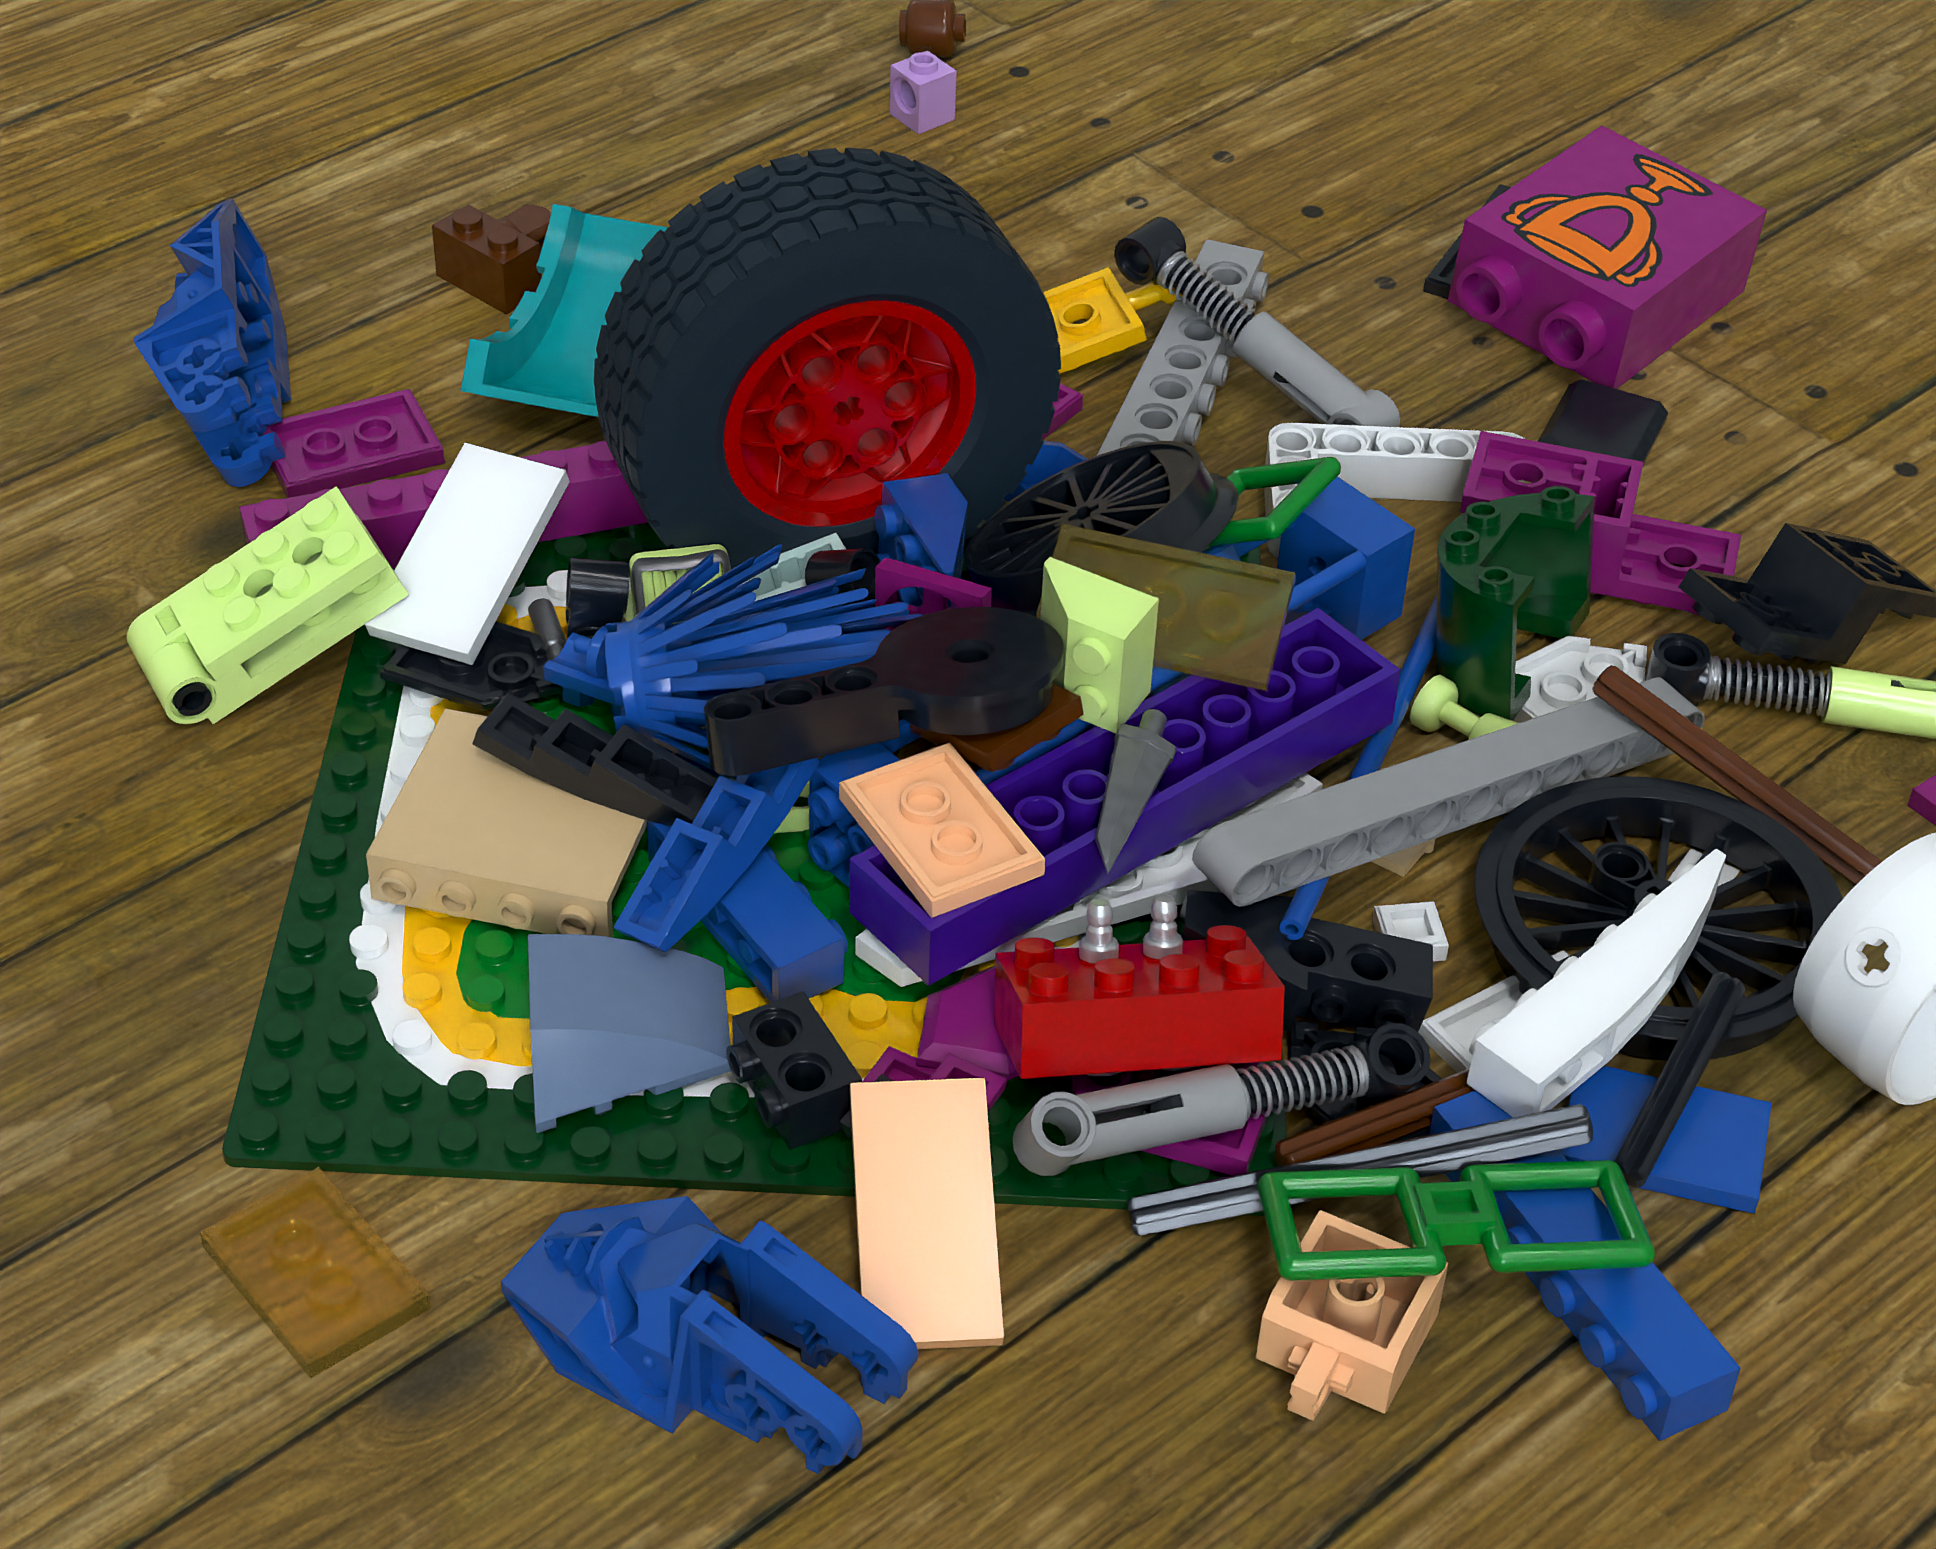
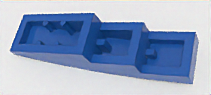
(708, 856)

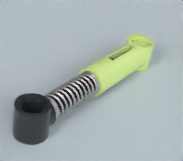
(1840, 697)

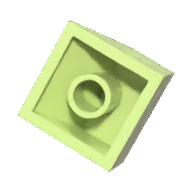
(1105, 640)

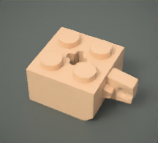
(1347, 1332)

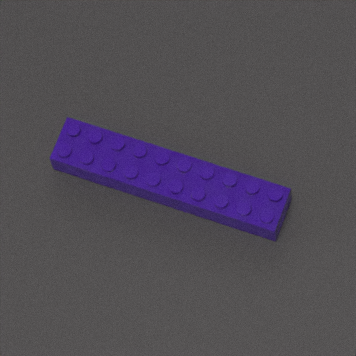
(1229, 752)

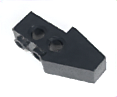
(1330, 971)

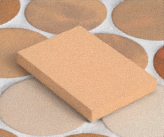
(941, 829)

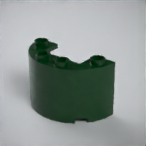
(1505, 570)

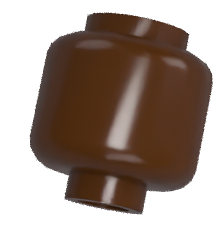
(932, 27)

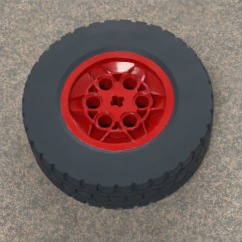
(819, 342)

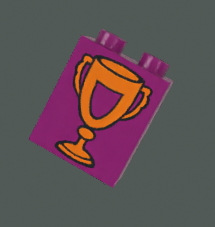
(1605, 257)

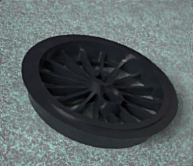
(1623, 876)

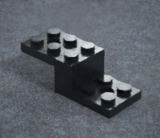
(1810, 595)

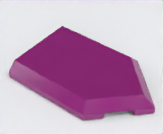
(962, 1024)

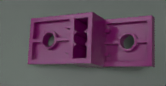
(1628, 550)

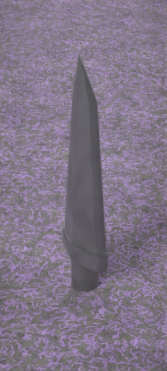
(1134, 773)

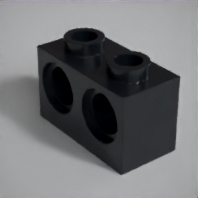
(792, 1069)

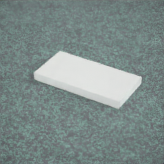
(470, 552)

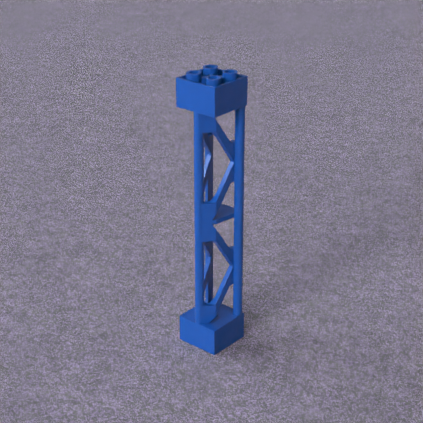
(1345, 561)

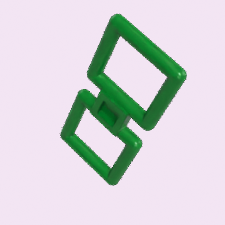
(1312, 479)
(1453, 1215)

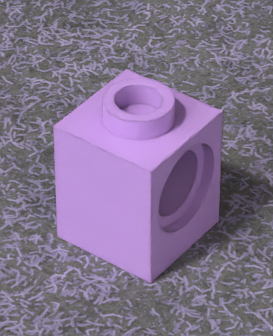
(922, 92)

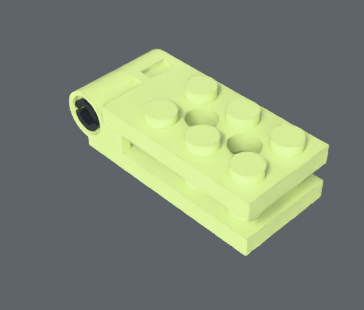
(263, 611)

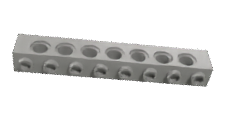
(1187, 358)

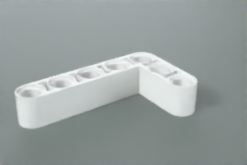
(1379, 460)

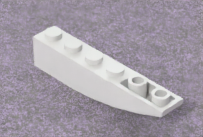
(1594, 1001)

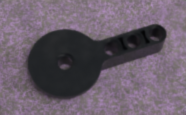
(938, 671)

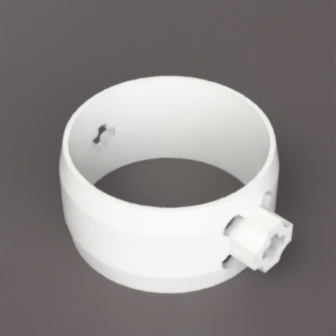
(1879, 1020)

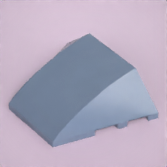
(619, 1021)

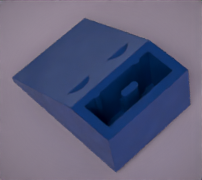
(922, 526)

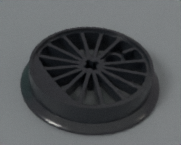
(1135, 492)

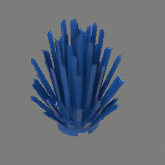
(725, 641)

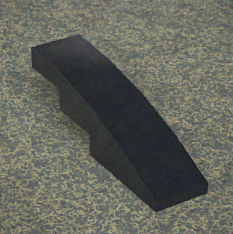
(609, 770)

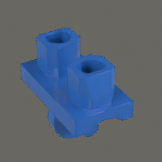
(582, 671)

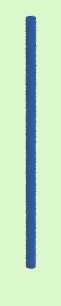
(1370, 760)

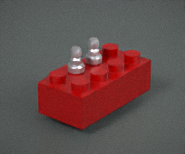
(1137, 1004)

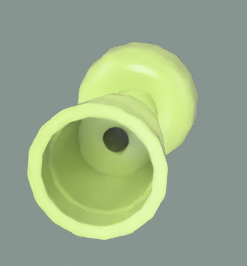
(1438, 706)

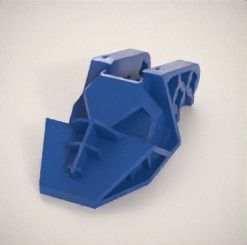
(224, 345)
(629, 1316)

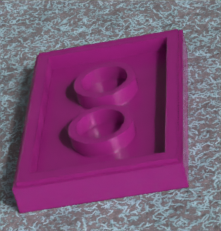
(354, 444)

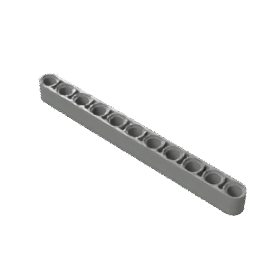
(1425, 797)

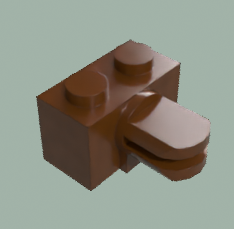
(490, 255)

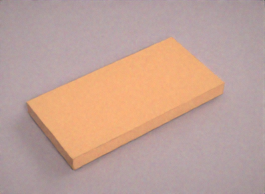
(927, 1209)

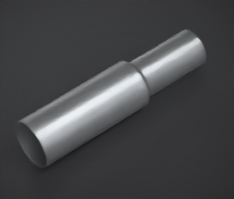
(547, 626)

